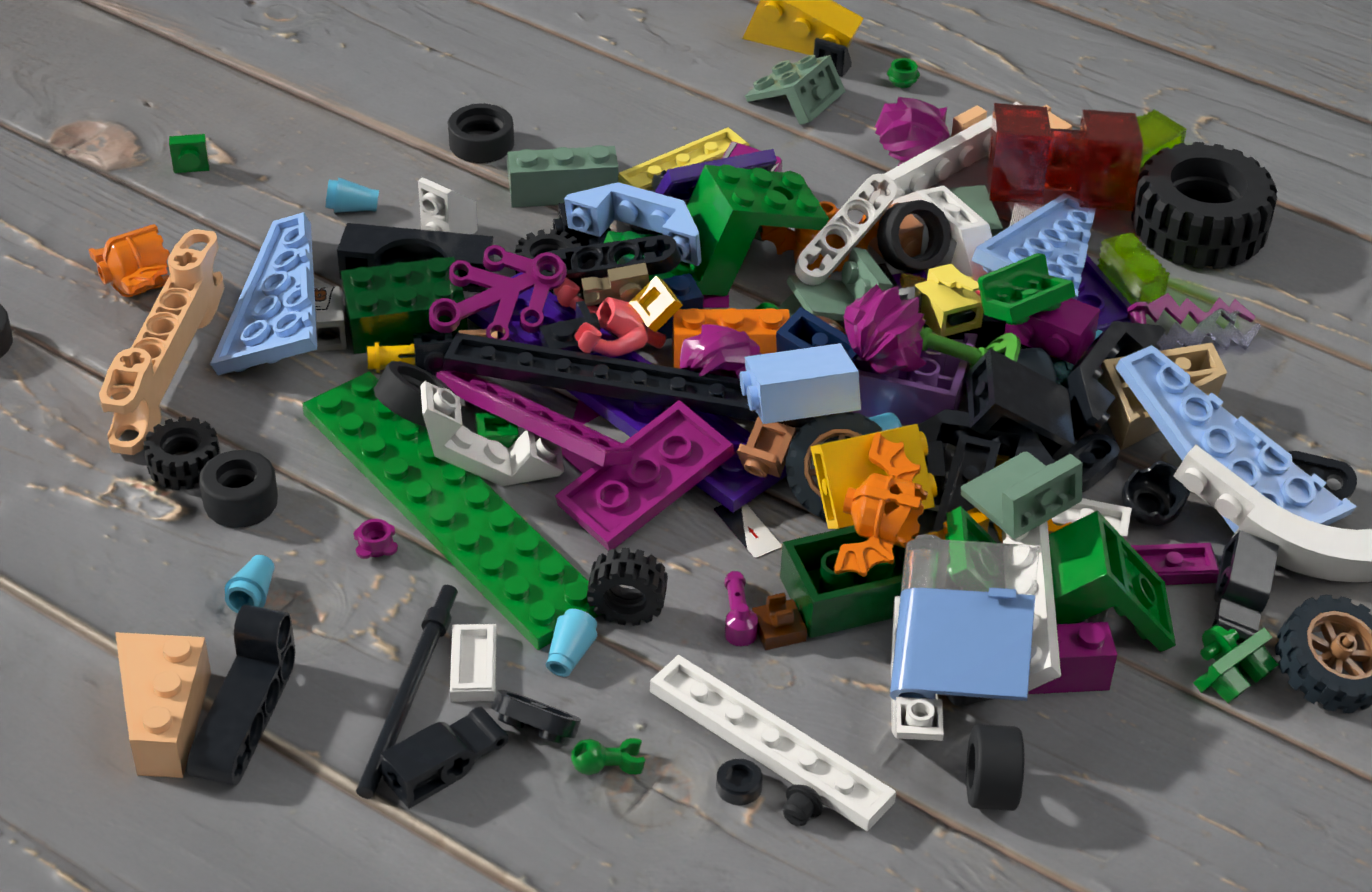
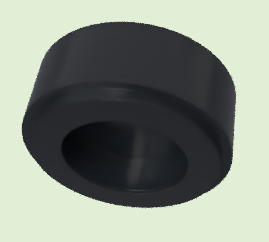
(739, 781)

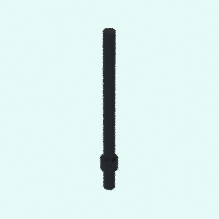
(434, 626)

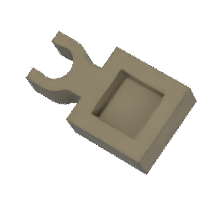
(621, 284)

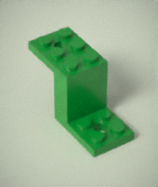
(728, 211)
(1093, 573)

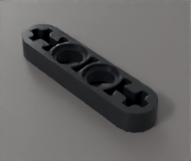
(611, 252)

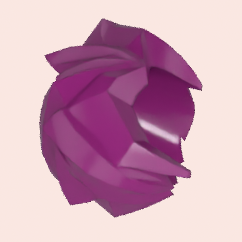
(911, 128)
(886, 330)
(717, 351)

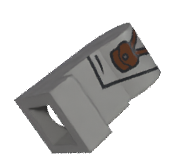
(329, 318)

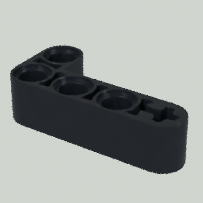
(246, 697)

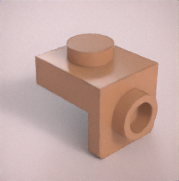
(766, 448)

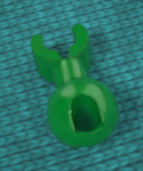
(591, 757)

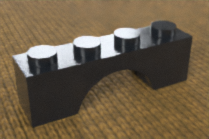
(383, 245)

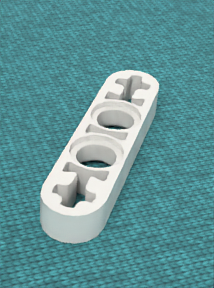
(844, 227)

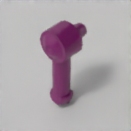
(740, 622)

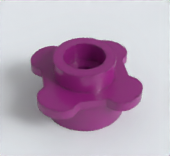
(375, 539)

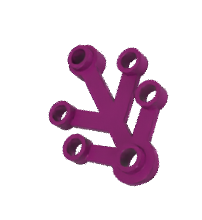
(502, 290)

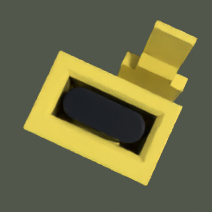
(950, 301)

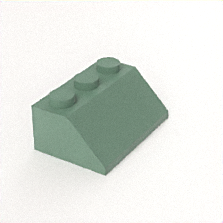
(552, 174)

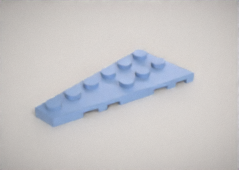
(1056, 230)
(277, 303)
(1194, 418)

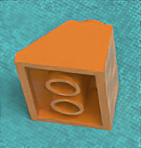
(757, 323)

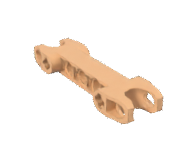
(144, 371)

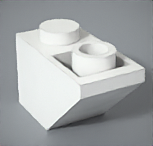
(445, 209)

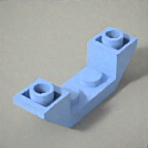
(598, 207)

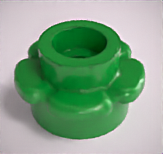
(903, 72)

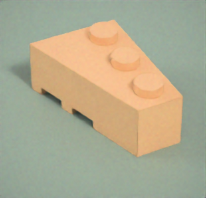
(163, 698)

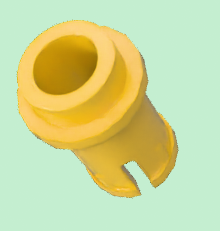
(380, 356)

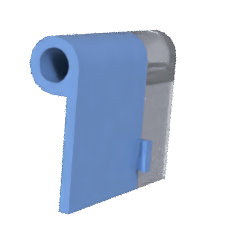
(965, 619)

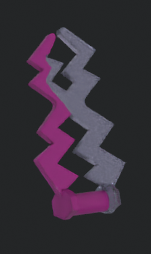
(1206, 322)

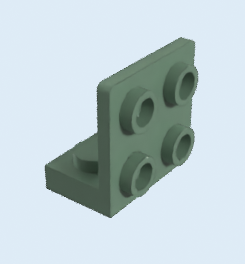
(808, 84)
(833, 296)
(1026, 492)

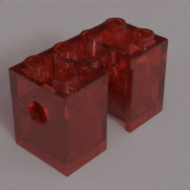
(1095, 161)

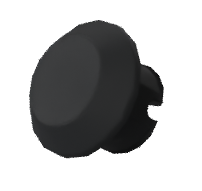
(801, 804)

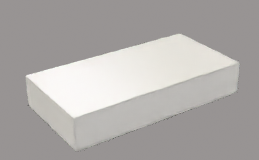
(473, 663)

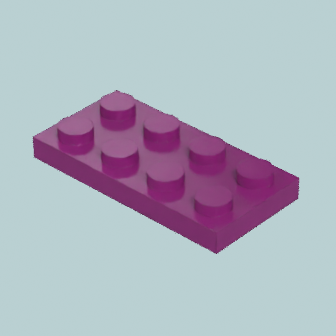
(666, 463)

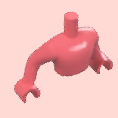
(615, 316)

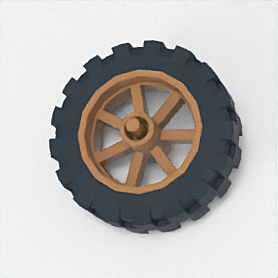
(800, 455)
(1321, 674)

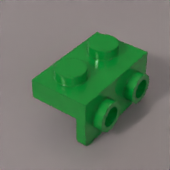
(1022, 290)

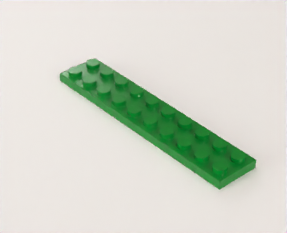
(453, 510)

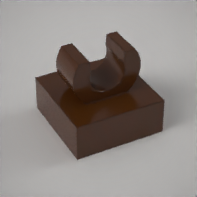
(779, 622)

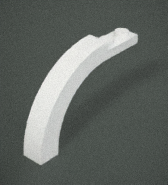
(1303, 544)

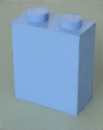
(801, 383)

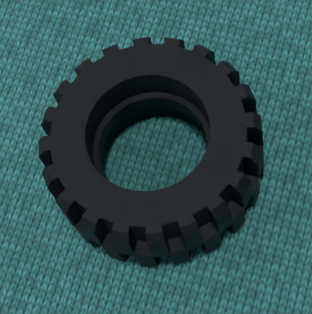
(1204, 205)

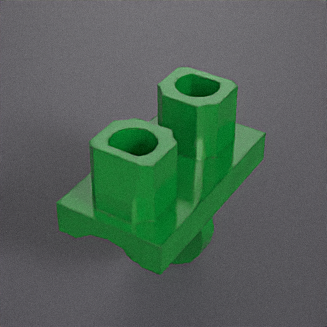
(1223, 673)

